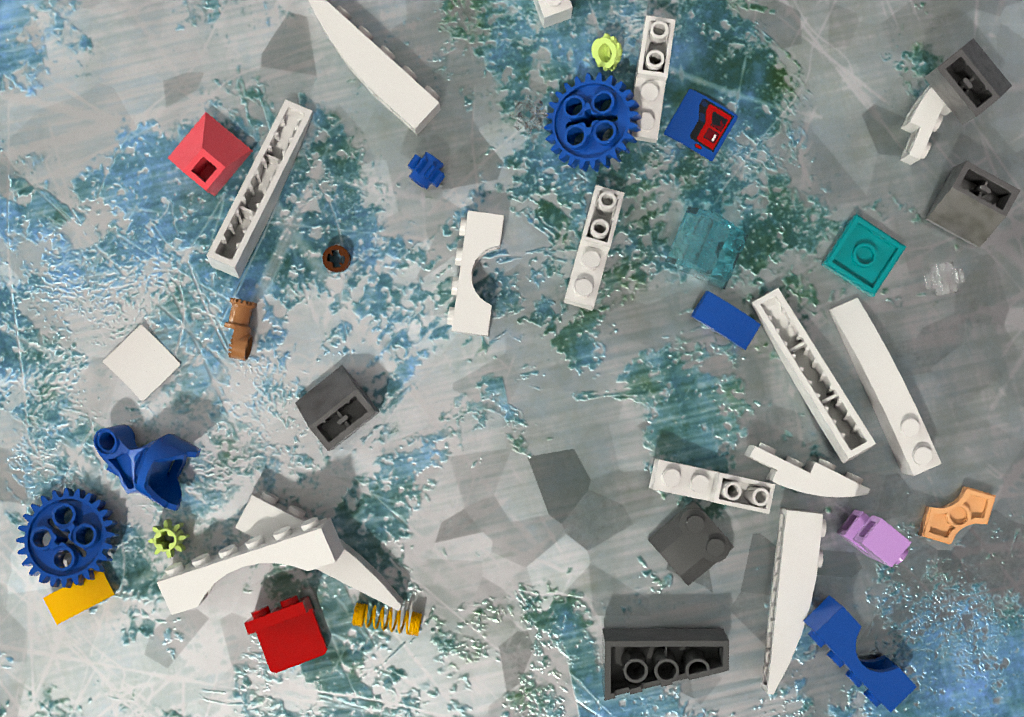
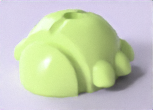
(607, 52)

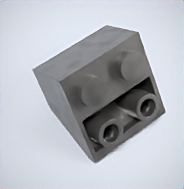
(968, 82)
(972, 203)
(336, 408)

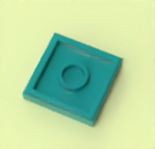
(863, 255)

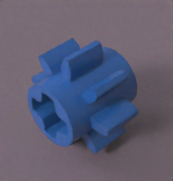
(426, 170)

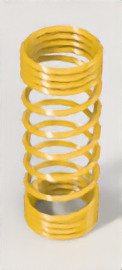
(361, 611)

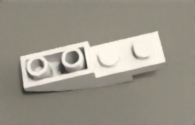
(652, 75)
(920, 122)
(594, 247)
(815, 479)
(712, 486)

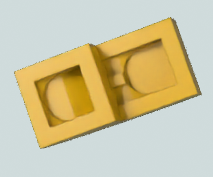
(72, 601)

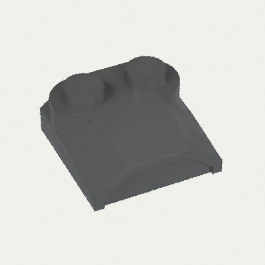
(691, 543)

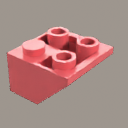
(210, 154)

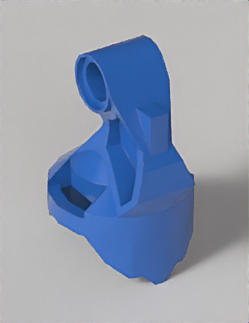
(146, 467)

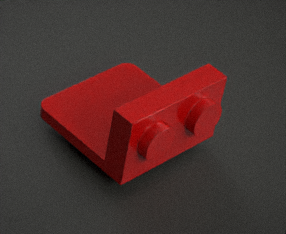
(288, 633)

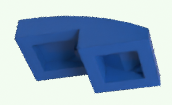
(726, 320)

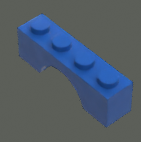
(838, 630)

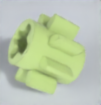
(167, 546)

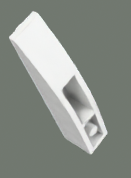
(376, 69)

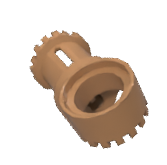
(239, 321)

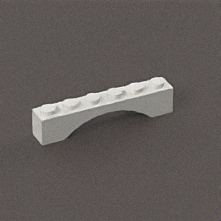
(303, 547)

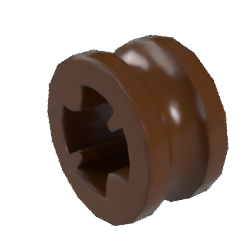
(330, 265)

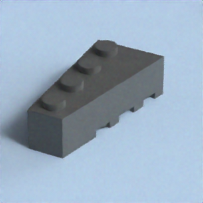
(659, 657)

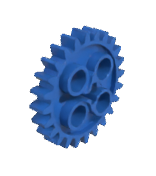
(591, 96)
(48, 559)

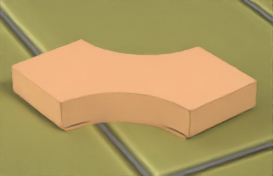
(967, 509)

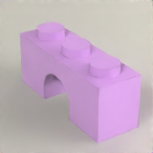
(874, 538)

